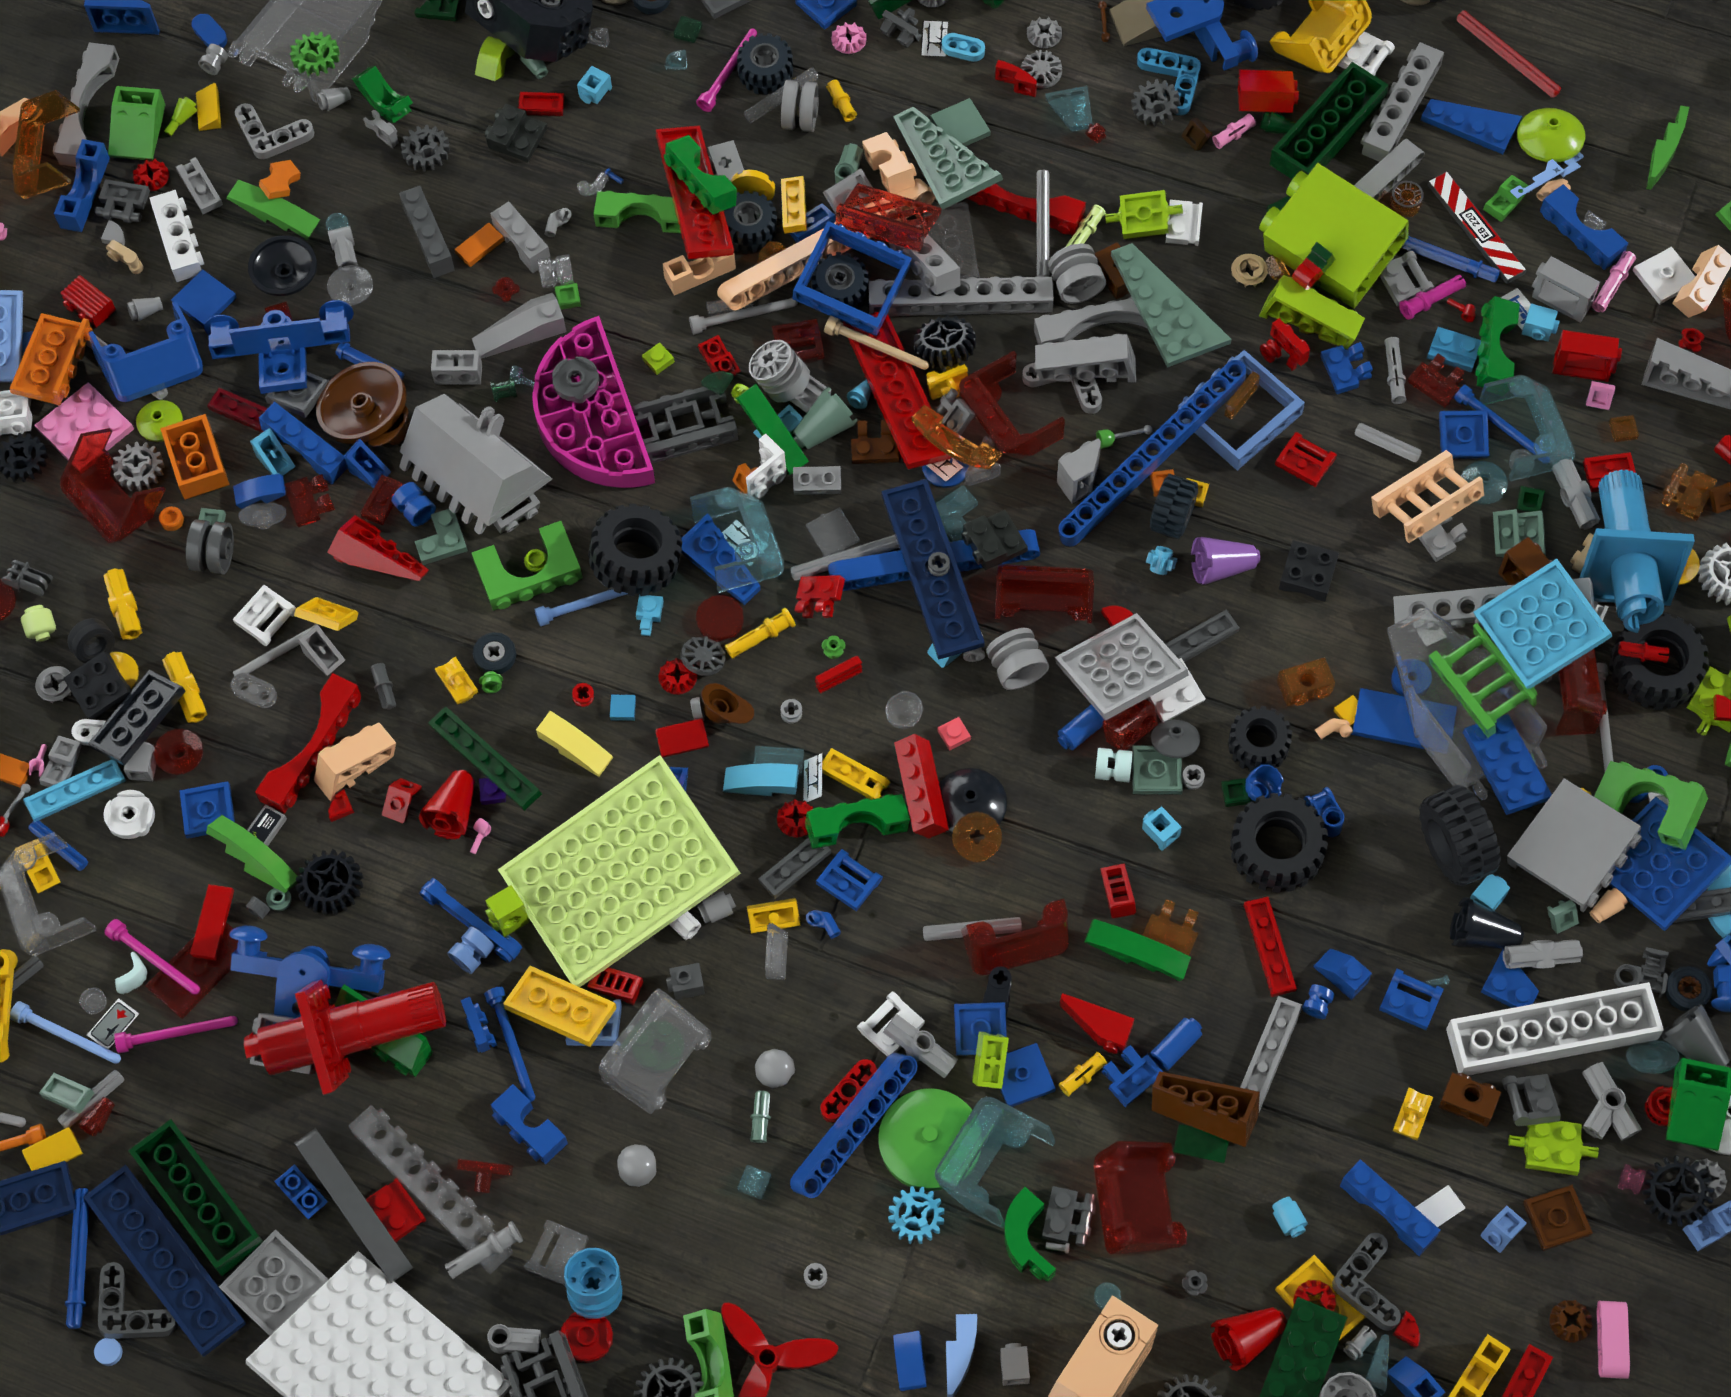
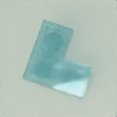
(953, 508)

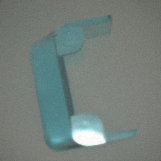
(1554, 440)
(757, 558)
(976, 1146)

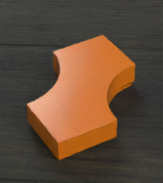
(281, 176)

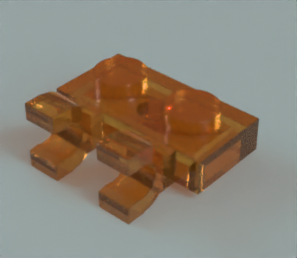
(1171, 934)

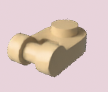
(119, 252)

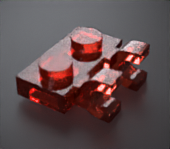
(1435, 385)
(302, 500)

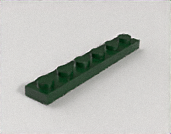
(485, 758)

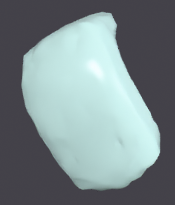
(133, 978)

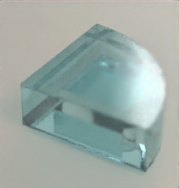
(676, 60)

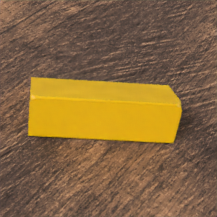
(208, 108)
(780, 913)
(52, 1150)

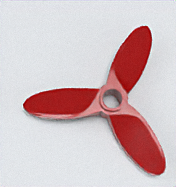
(790, 1355)

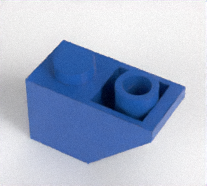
(1414, 1380)

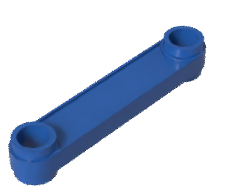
(434, 892)

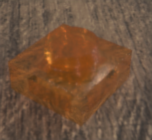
(1276, 268)

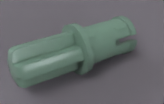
(760, 1117)

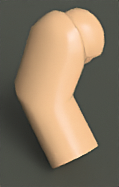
(1551, 186)

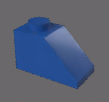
(1343, 972)

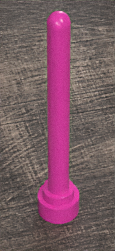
(708, 99)
(117, 932)
(126, 1041)

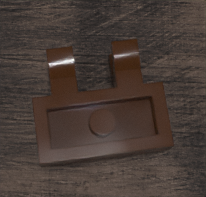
(874, 449)

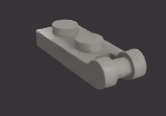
(199, 186)

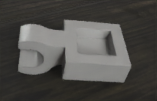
(383, 130)

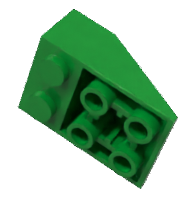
(1699, 1103)

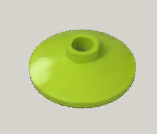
(150, 427)

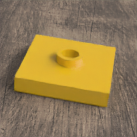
(326, 613)

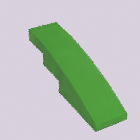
(1665, 149)
(275, 210)
(258, 857)

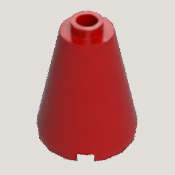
(450, 806)
(1247, 1335)

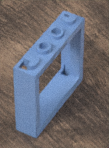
(1293, 409)

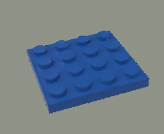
(1665, 878)

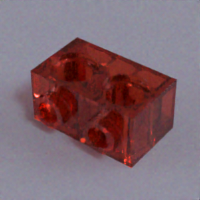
(1130, 725)

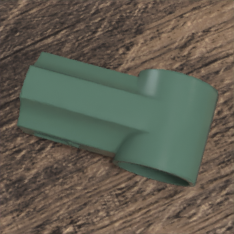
(848, 162)

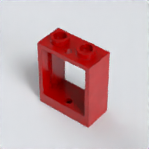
(1586, 356)

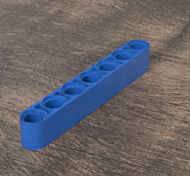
(843, 1130)

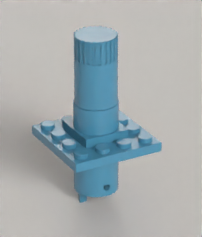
(1628, 560)

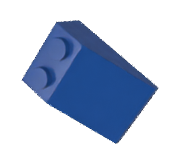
(121, 16)

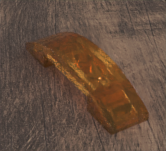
(952, 443)

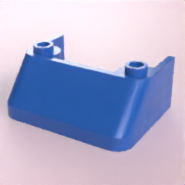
(153, 366)

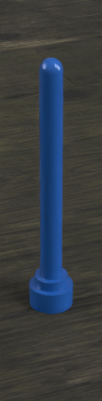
(1466, 397)
(496, 998)

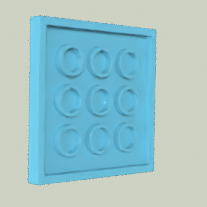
(1542, 624)

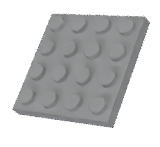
(1121, 666)

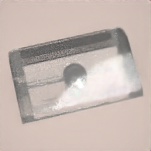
(776, 952)

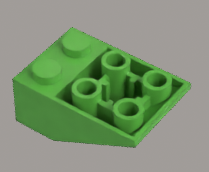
(135, 122)

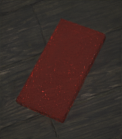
(201, 971)

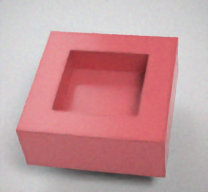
(954, 733)

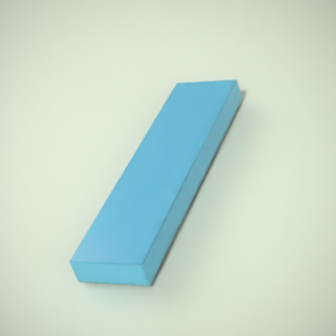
(74, 790)

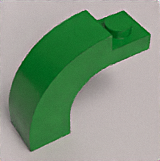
(381, 95)
(1019, 1217)

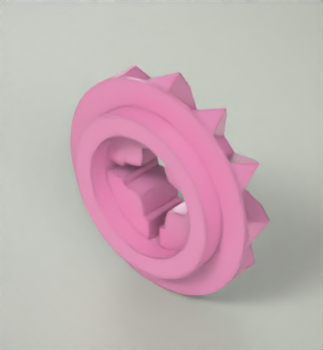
(841, 42)

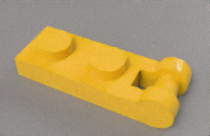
(853, 774)

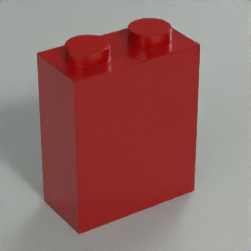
(1267, 91)

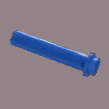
(354, 356)

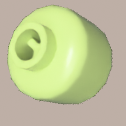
(38, 623)

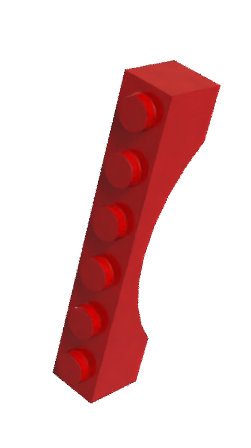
(1063, 210)
(282, 784)

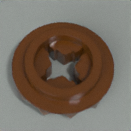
(1570, 1333)

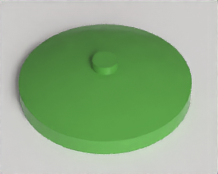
(919, 1133)

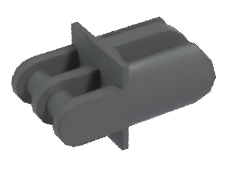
(28, 579)

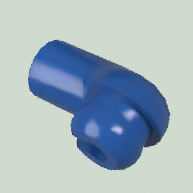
(823, 920)

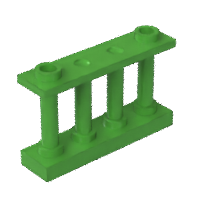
(1472, 701)

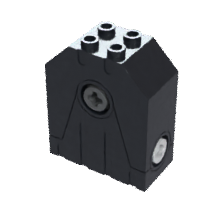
(536, 27)

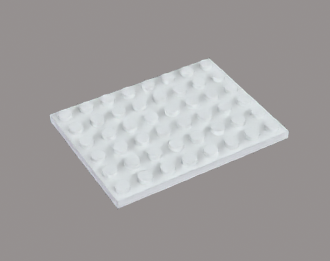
(371, 1341)

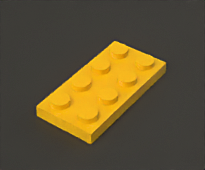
(560, 1006)

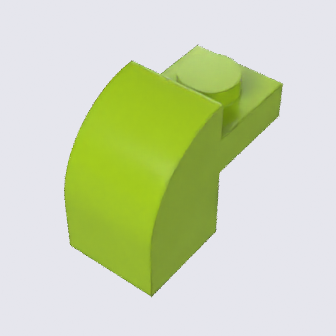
(492, 59)

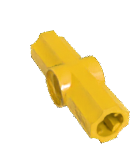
(122, 604)
(179, 673)

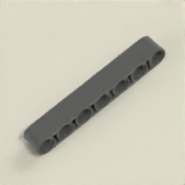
(353, 1205)

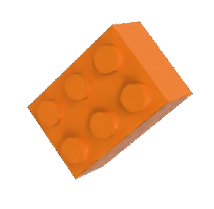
(194, 456)

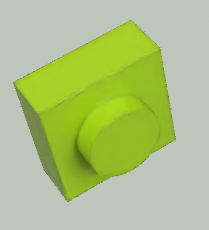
(658, 358)

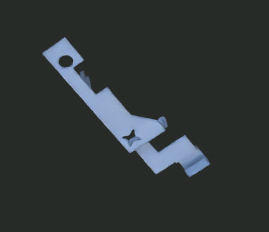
(1550, 173)

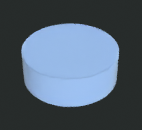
(108, 1351)

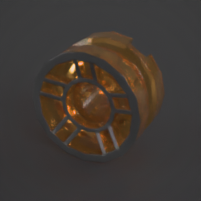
(1406, 191)

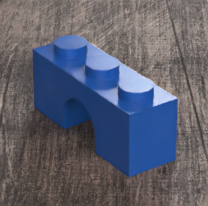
(542, 1141)

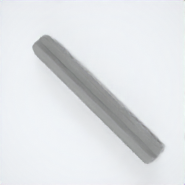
(953, 930)

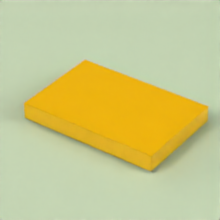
(1315, 1270)

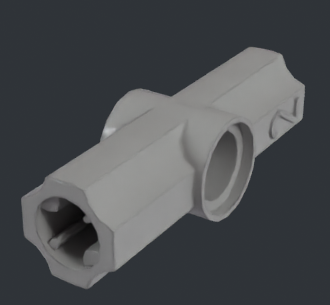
(1575, 494)
(1542, 954)
(908, 1037)

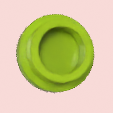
(535, 560)

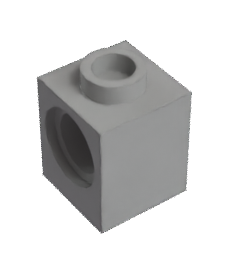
(142, 764)
(1014, 1364)

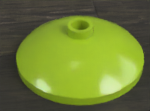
(1551, 135)

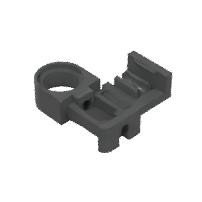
(1651, 971)

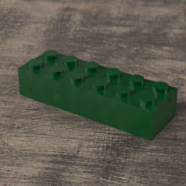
(1329, 122)
(196, 1197)

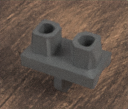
(903, 24)

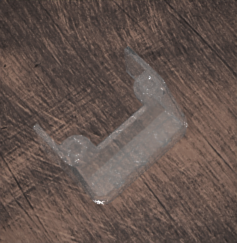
(34, 931)

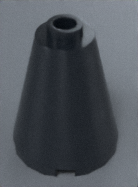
(1483, 928)

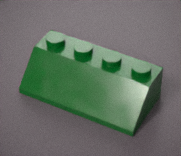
(406, 1053)

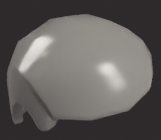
(774, 1068)
(636, 1165)

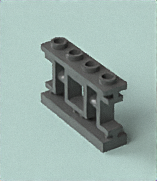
(690, 438)
(569, 1386)

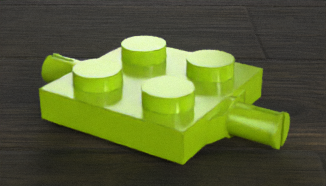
(1144, 214)
(1702, 701)
(1554, 1147)

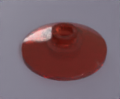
(174, 742)

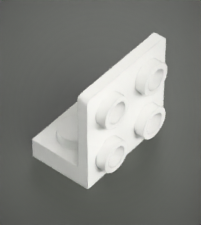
(771, 470)

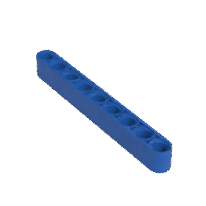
(891, 568)

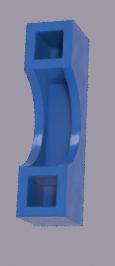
(90, 167)
(1601, 246)
(314, 449)
(1373, 1191)

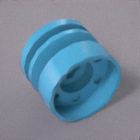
(593, 1283)

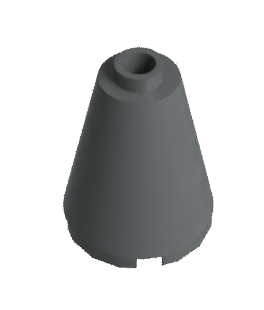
(1696, 1037)

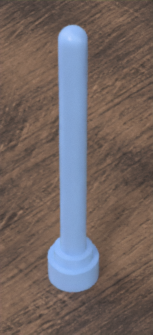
(22, 1013)

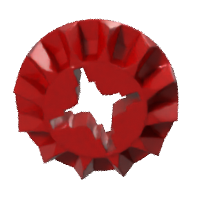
(160, 174)
(669, 683)
(788, 825)
(1316, 1287)

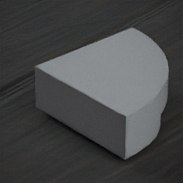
(113, 232)

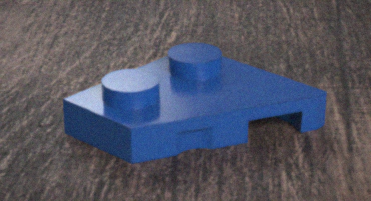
(1509, 985)

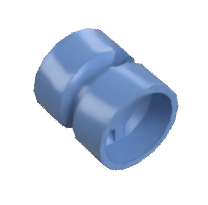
(470, 950)

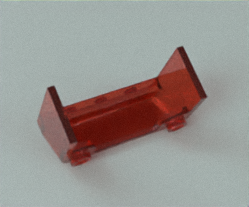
(983, 392)
(97, 494)
(1045, 590)
(1581, 697)

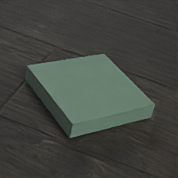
(962, 122)
(1155, 772)

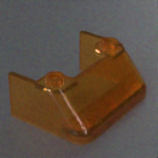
(28, 174)

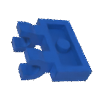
(1340, 370)
(474, 1020)
(1136, 1080)

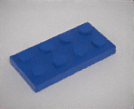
(1508, 766)

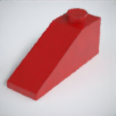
(1103, 1025)

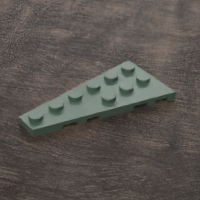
(946, 163)

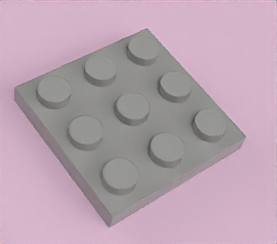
(273, 1282)

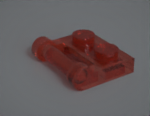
(801, 334)

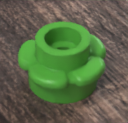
(836, 652)
(491, 682)

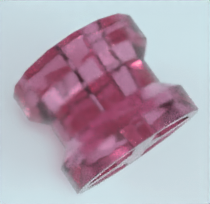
(1631, 1179)

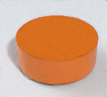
(171, 518)

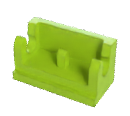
(990, 1060)

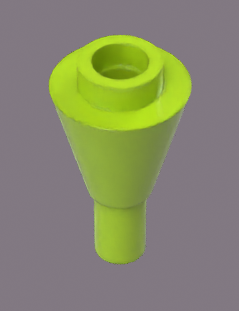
(183, 111)

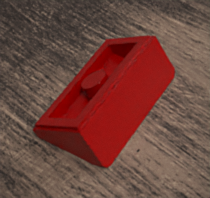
(682, 737)

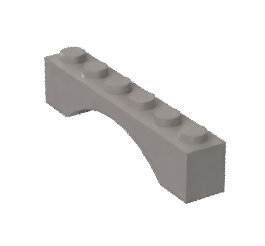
(97, 68)
(1070, 323)

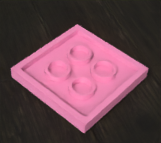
(80, 414)

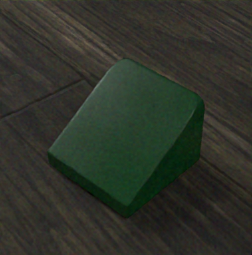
(1530, 499)

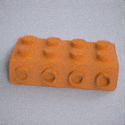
(51, 359)

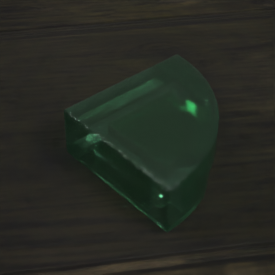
(717, 381)

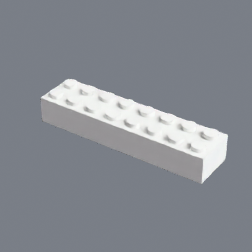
(1554, 1029)

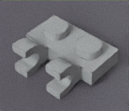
(1439, 542)

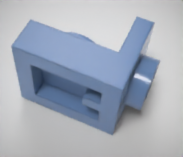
(1503, 1229)

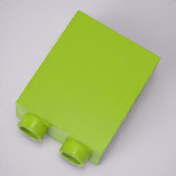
(1345, 222)

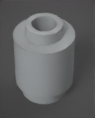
(716, 907)

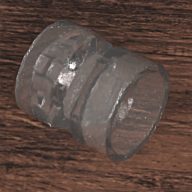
(561, 265)

